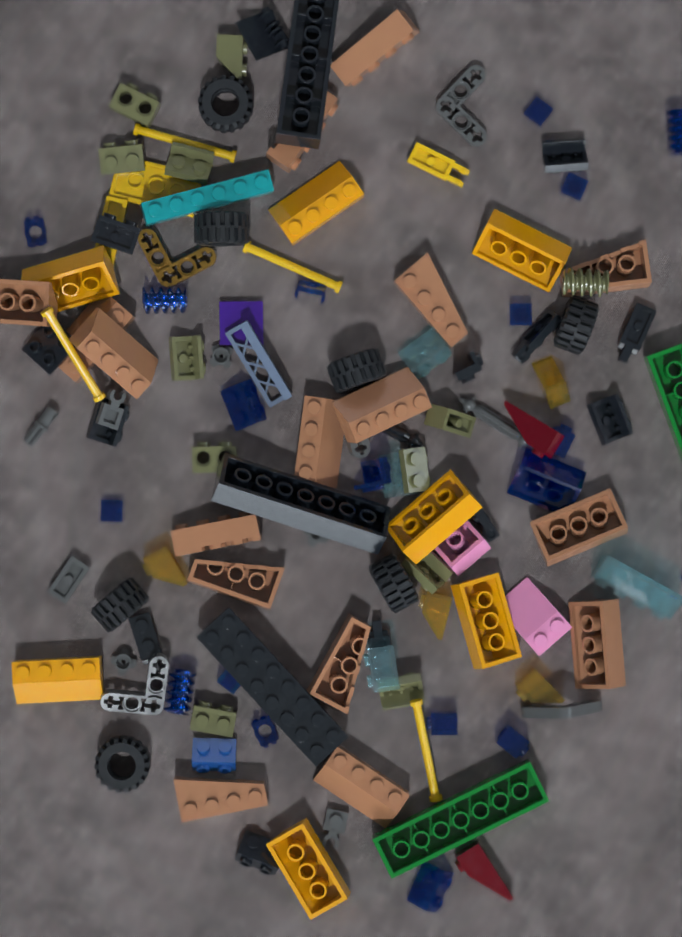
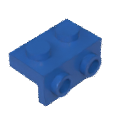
(214, 755)

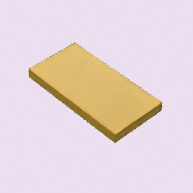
(148, 184)

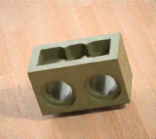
(132, 109)
(214, 453)

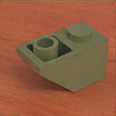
(230, 54)

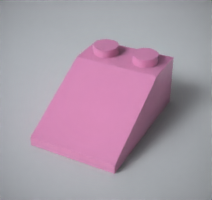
(462, 548)
(535, 617)

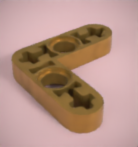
(167, 266)

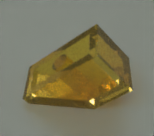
(551, 382)
(164, 567)
(436, 611)
(537, 689)

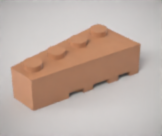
(374, 48)
(288, 156)
(627, 269)
(430, 298)
(216, 534)
(240, 581)
(339, 669)
(213, 797)

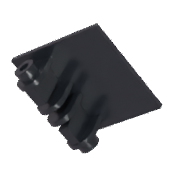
(263, 34)
(46, 349)

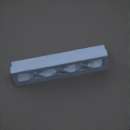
(264, 357)

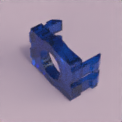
(28, 224)
(311, 288)
(265, 741)

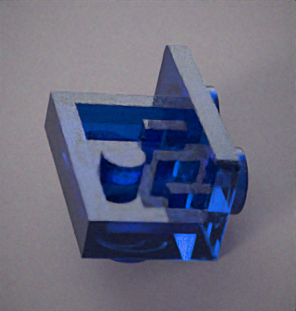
(243, 405)
(375, 474)
(430, 887)

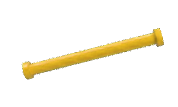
(138, 129)
(293, 266)
(48, 314)
(426, 752)

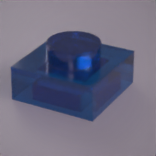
(538, 111)
(574, 186)
(520, 314)
(112, 510)

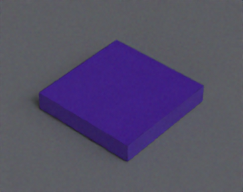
(234, 313)

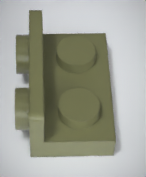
(189, 163)
(213, 719)

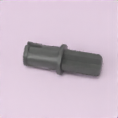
(40, 426)

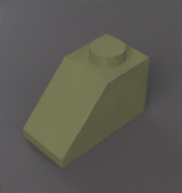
(450, 420)

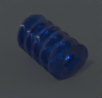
(676, 130)
(165, 300)
(180, 690)

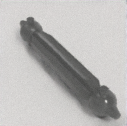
(493, 420)

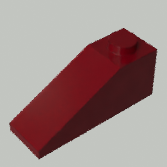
(535, 433)
(479, 867)

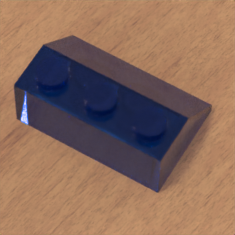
(546, 481)

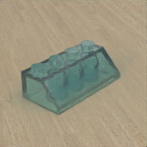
(636, 586)

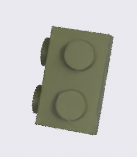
(121, 158)
(186, 358)
(414, 469)
(430, 571)
(410, 689)

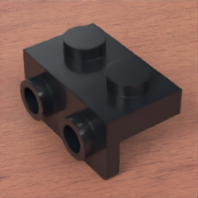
(564, 155)
(115, 233)
(468, 373)
(610, 419)
(105, 434)
(255, 853)

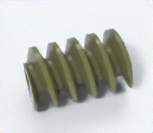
(585, 282)

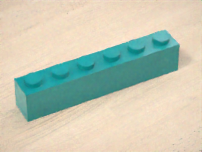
(207, 197)

